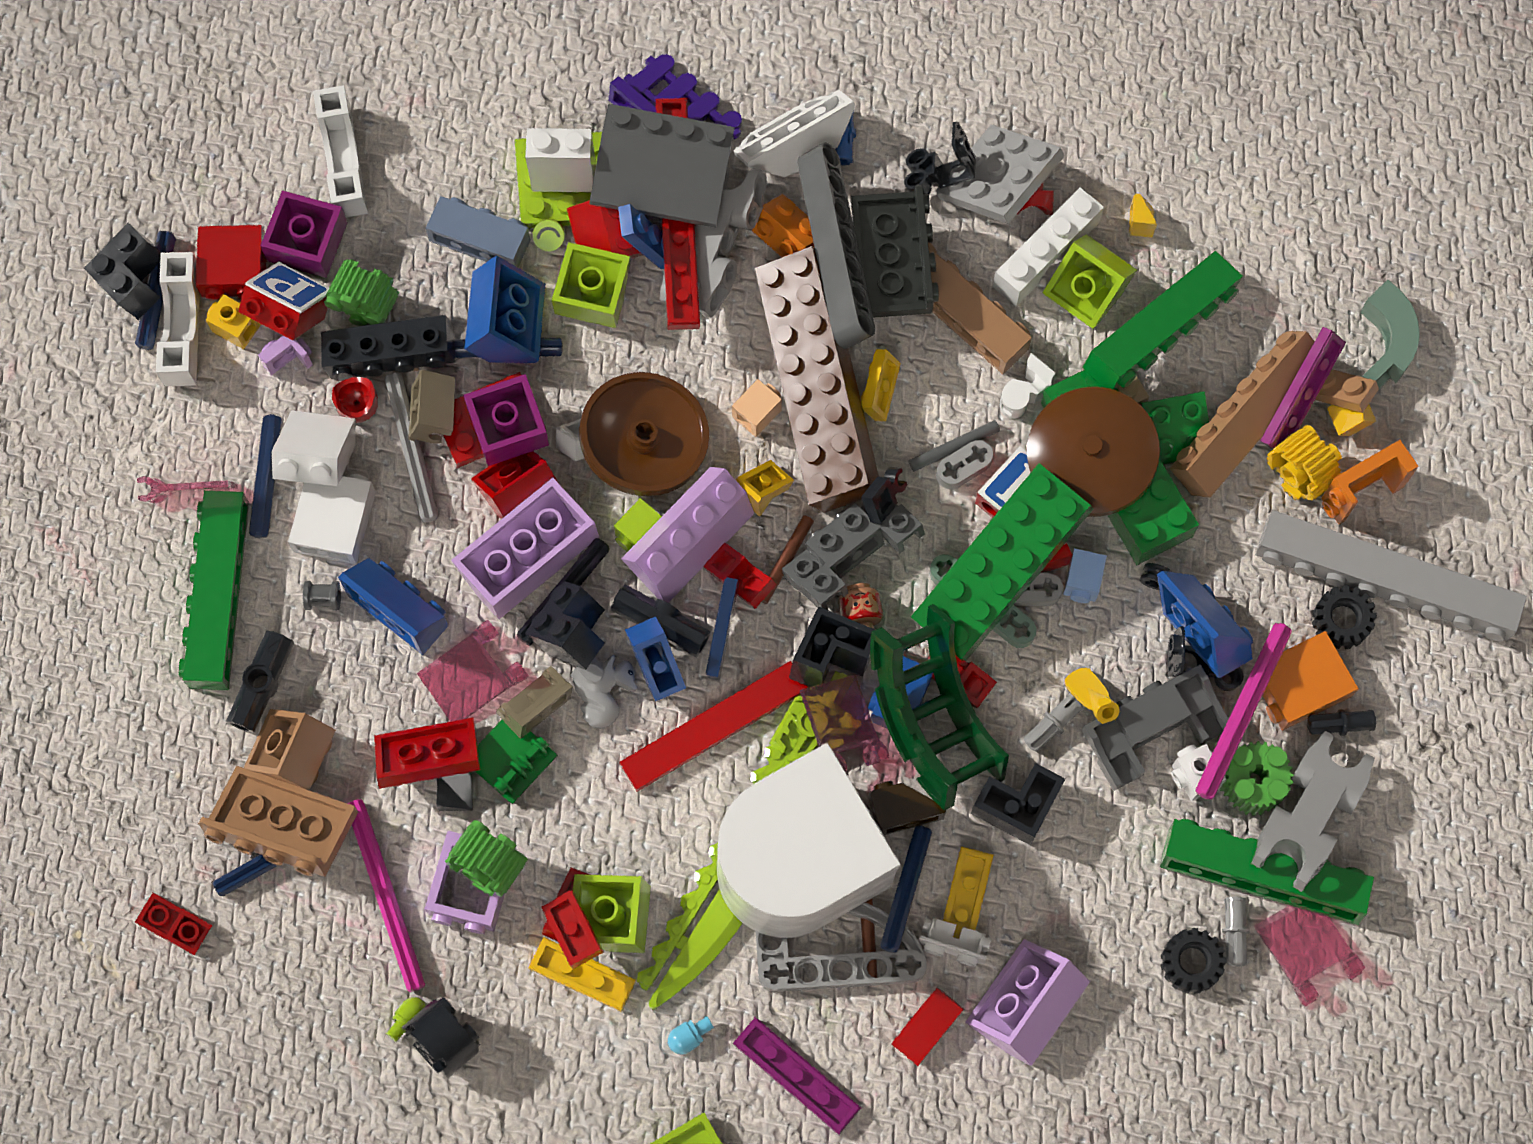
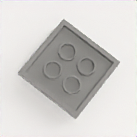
(1005, 174)

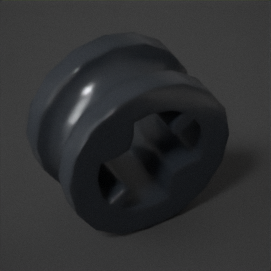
(1150, 577)

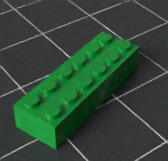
(1161, 514)
(1006, 558)

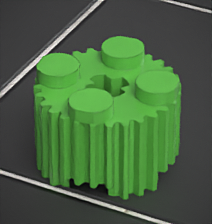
(361, 294)
(1272, 768)
(486, 860)

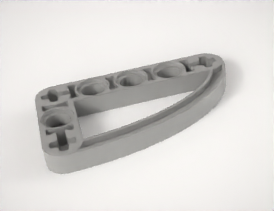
(858, 961)

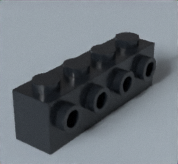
(388, 347)

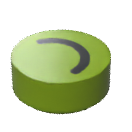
(548, 235)

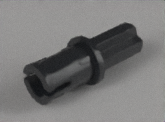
(1341, 722)

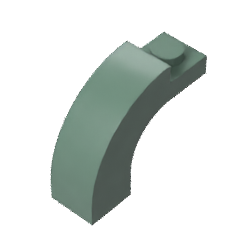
(1399, 326)

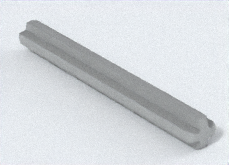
(411, 449)

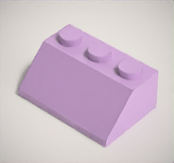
(1028, 1001)

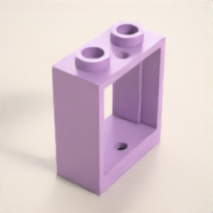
(444, 914)

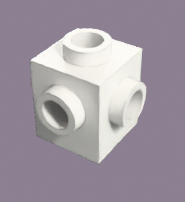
(1190, 767)

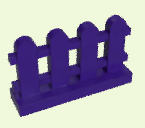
(636, 93)

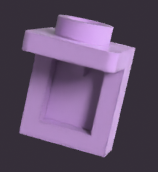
(282, 351)

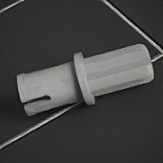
(1053, 723)
(1235, 931)

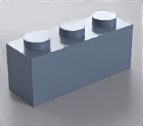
(477, 232)

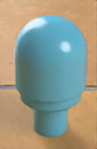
(688, 1035)

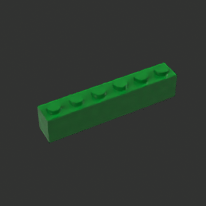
(1163, 322)
(215, 590)
(1227, 862)

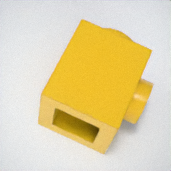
(229, 323)

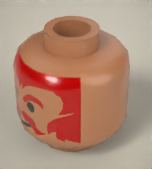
(862, 605)

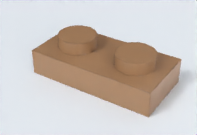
(1347, 391)

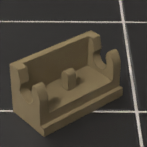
(431, 407)
(535, 702)

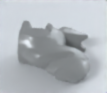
(594, 687)

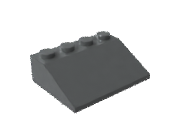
(662, 165)

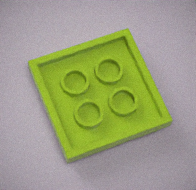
(545, 205)

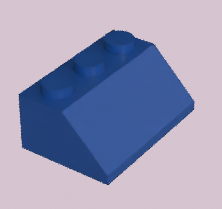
(504, 313)
(394, 603)
(1207, 624)

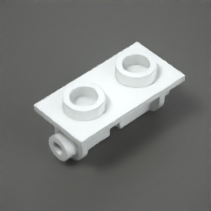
(966, 948)

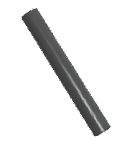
(953, 445)

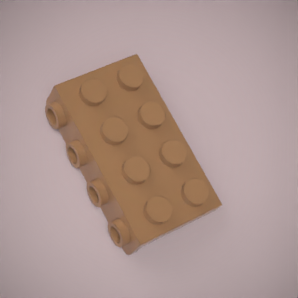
(279, 822)

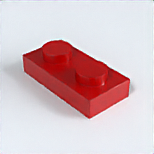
(572, 929)

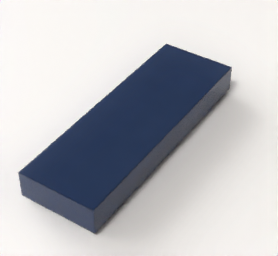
(722, 628)

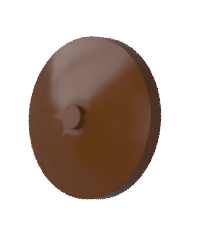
(644, 434)
(1097, 447)

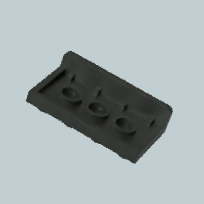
(895, 252)

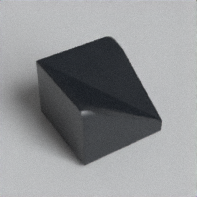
(455, 793)

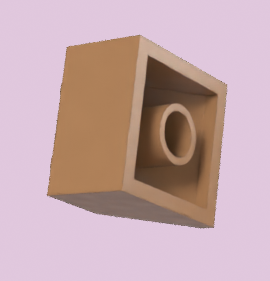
(290, 747)

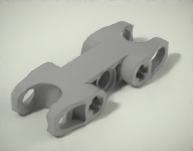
(713, 245)
(1302, 831)

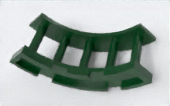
(901, 719)

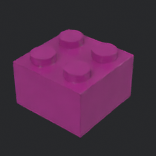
(304, 234)
(506, 420)

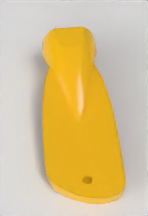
(1092, 694)

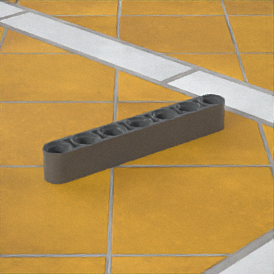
(836, 246)

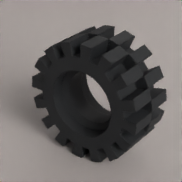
(1357, 603)
(1183, 979)

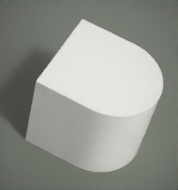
(801, 849)

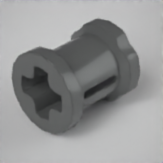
(321, 595)

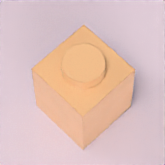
(757, 407)

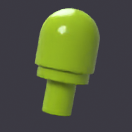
(403, 1014)

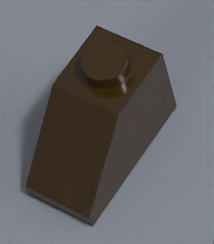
(902, 807)

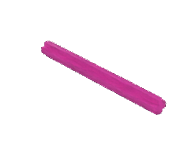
(1243, 711)
(386, 899)

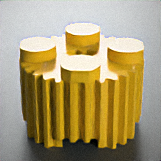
(1305, 463)

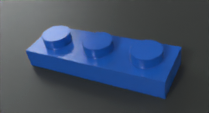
(642, 234)

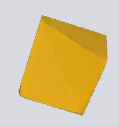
(1141, 217)
(1348, 421)

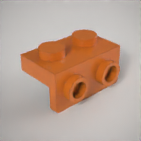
(784, 226)

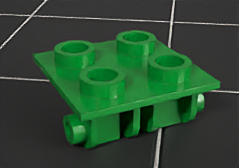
(1177, 422)
(512, 762)

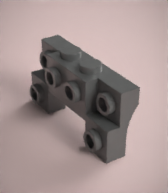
(842, 547)
(1156, 712)

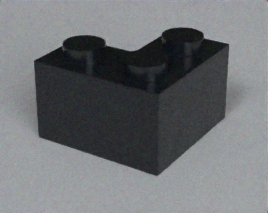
(123, 266)
(566, 626)
(828, 642)
(1017, 811)

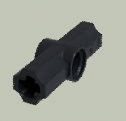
(677, 628)
(267, 662)

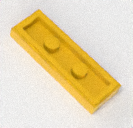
(967, 889)
(588, 979)

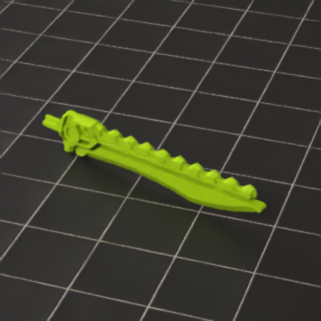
(718, 924)

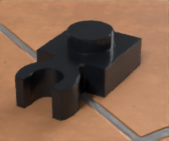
(880, 496)

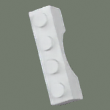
(341, 151)
(1031, 261)
(179, 343)

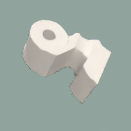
(1019, 393)

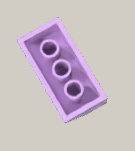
(689, 533)
(526, 548)

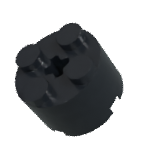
(441, 1038)

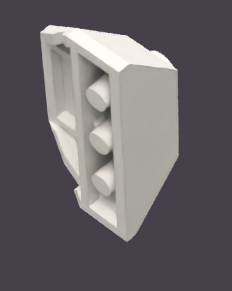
(781, 141)

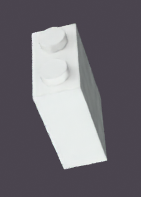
(560, 159)
(313, 448)
(333, 519)

